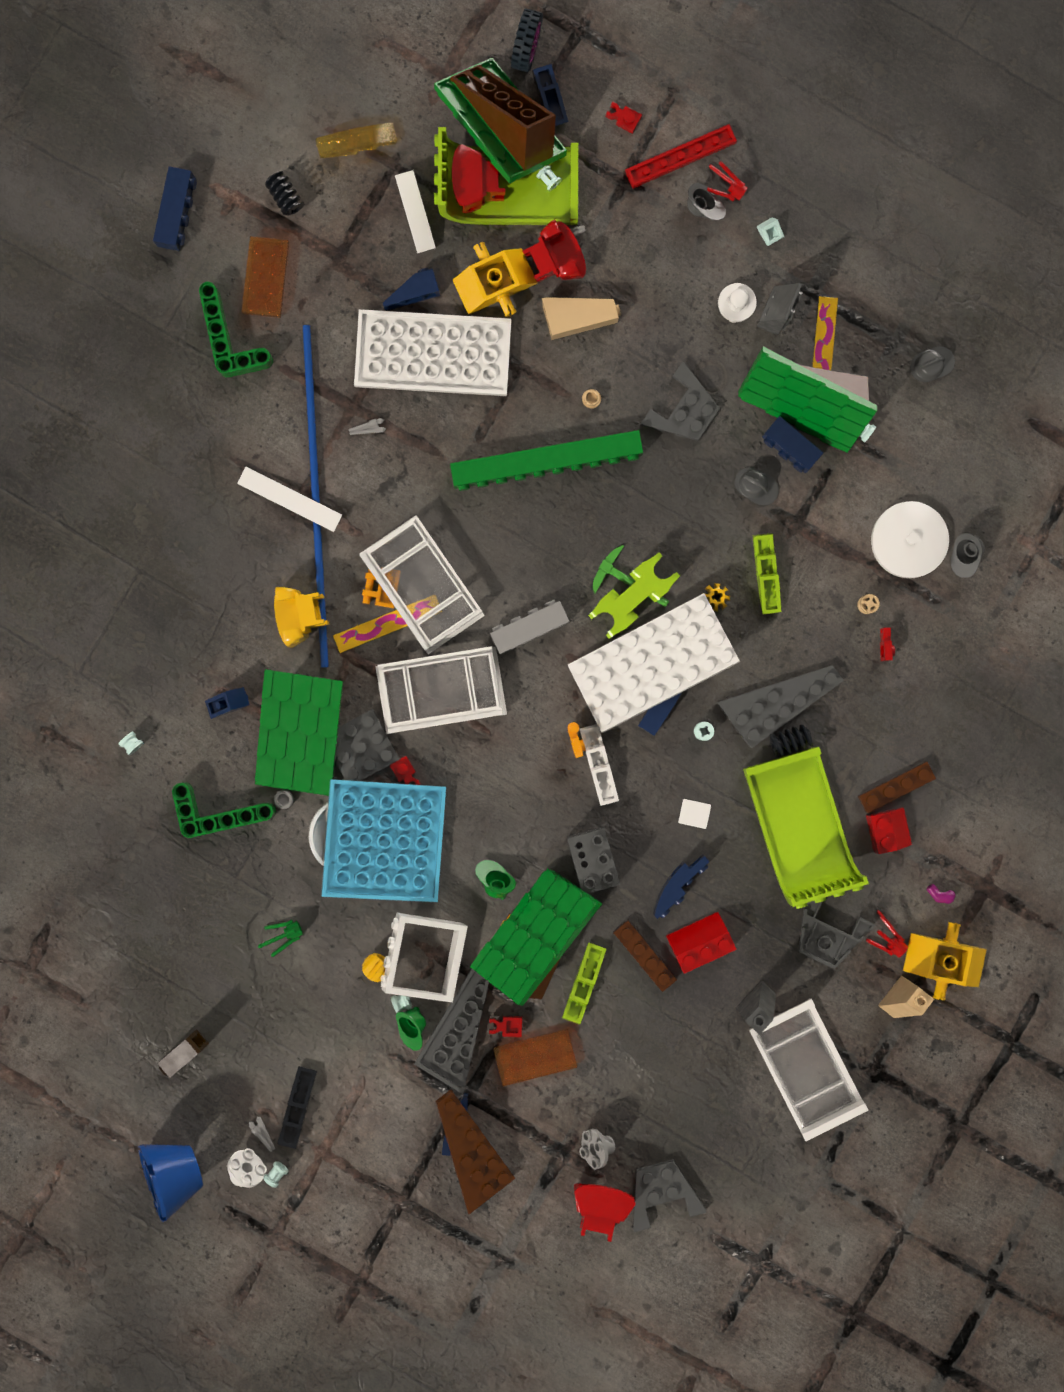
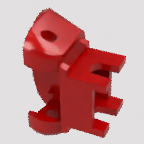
(474, 179)
(557, 253)
(602, 1207)

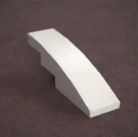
(415, 211)
(599, 764)

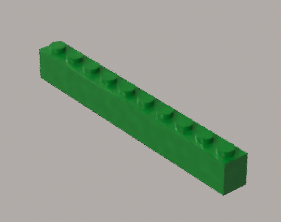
(546, 459)

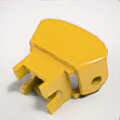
(296, 614)

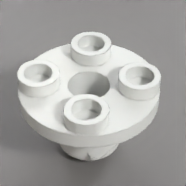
(737, 302)
(246, 1168)

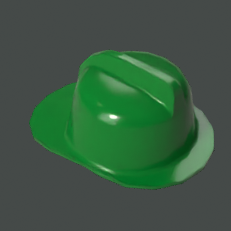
(495, 879)
(410, 1027)

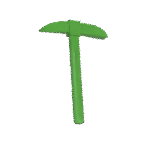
(607, 568)

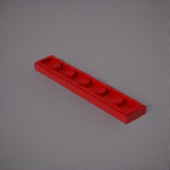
(681, 156)

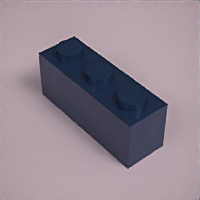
(792, 445)

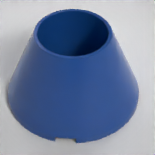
(170, 1176)

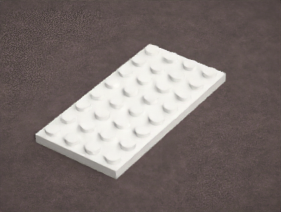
(432, 352)
(653, 663)

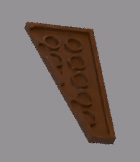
(474, 1158)

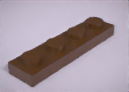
(896, 787)
(645, 955)

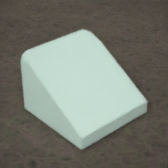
(770, 231)

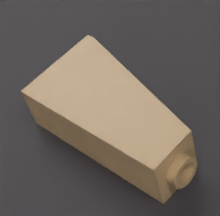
(578, 315)
(905, 999)

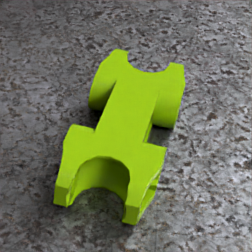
(622, 605)

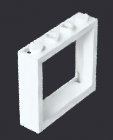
(453, 963)

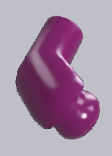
(941, 897)

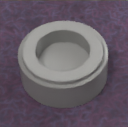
(283, 799)

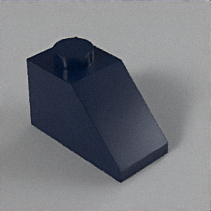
(227, 702)

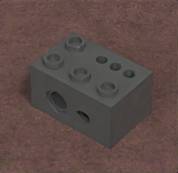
(593, 860)

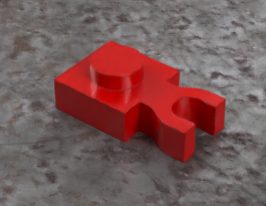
(626, 118)
(887, 650)
(403, 771)
(510, 1026)

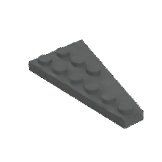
(770, 707)
(453, 1040)

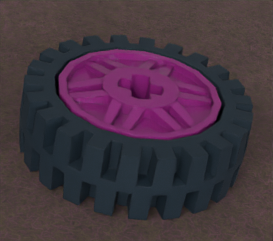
(526, 40)

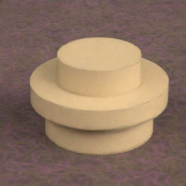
(591, 398)

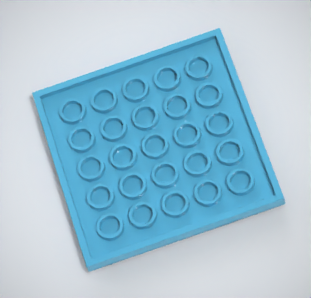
(383, 841)

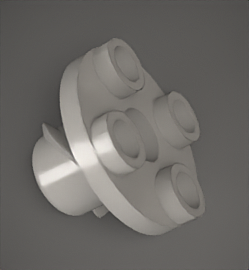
(596, 1148)

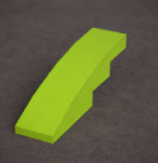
(767, 573)
(584, 983)

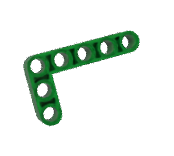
(223, 338)
(218, 819)

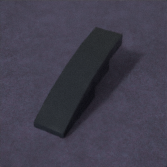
(297, 1107)

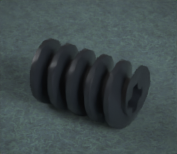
(283, 195)
(789, 740)

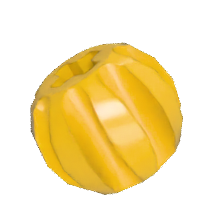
(717, 591)
(374, 967)

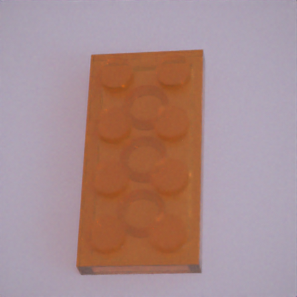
(265, 277)
(535, 1057)

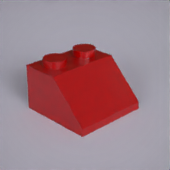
(888, 830)

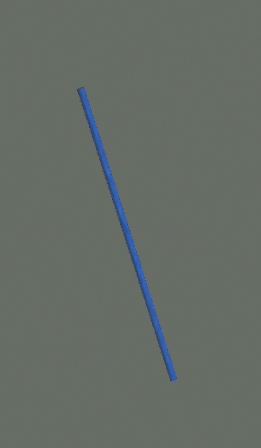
(315, 488)

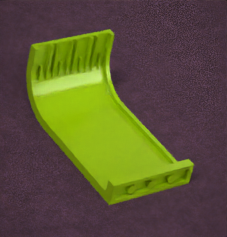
(524, 200)
(802, 828)

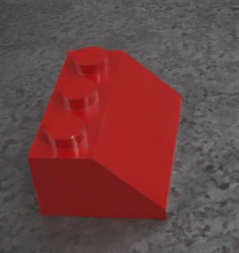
(701, 942)

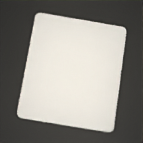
(694, 813)

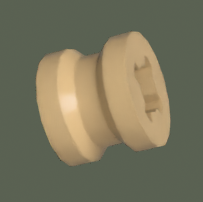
(871, 602)

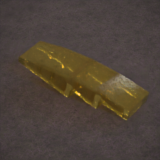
(355, 140)

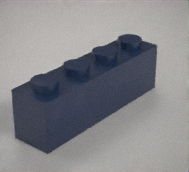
(174, 208)

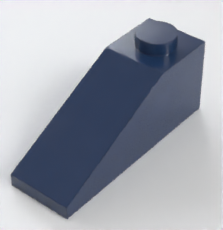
(416, 289)

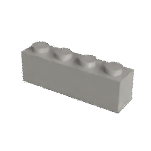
(530, 627)

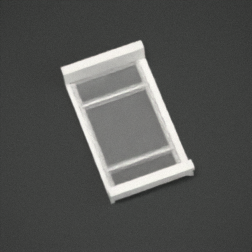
(421, 584)
(441, 689)
(808, 1070)

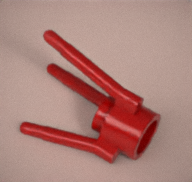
(736, 188)
(895, 945)

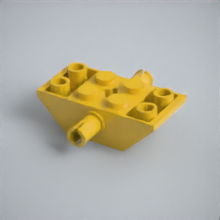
(476, 282)
(928, 955)

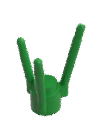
(292, 930)

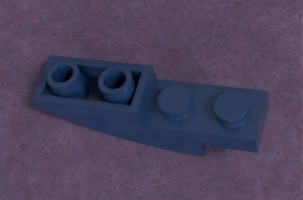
(671, 891)

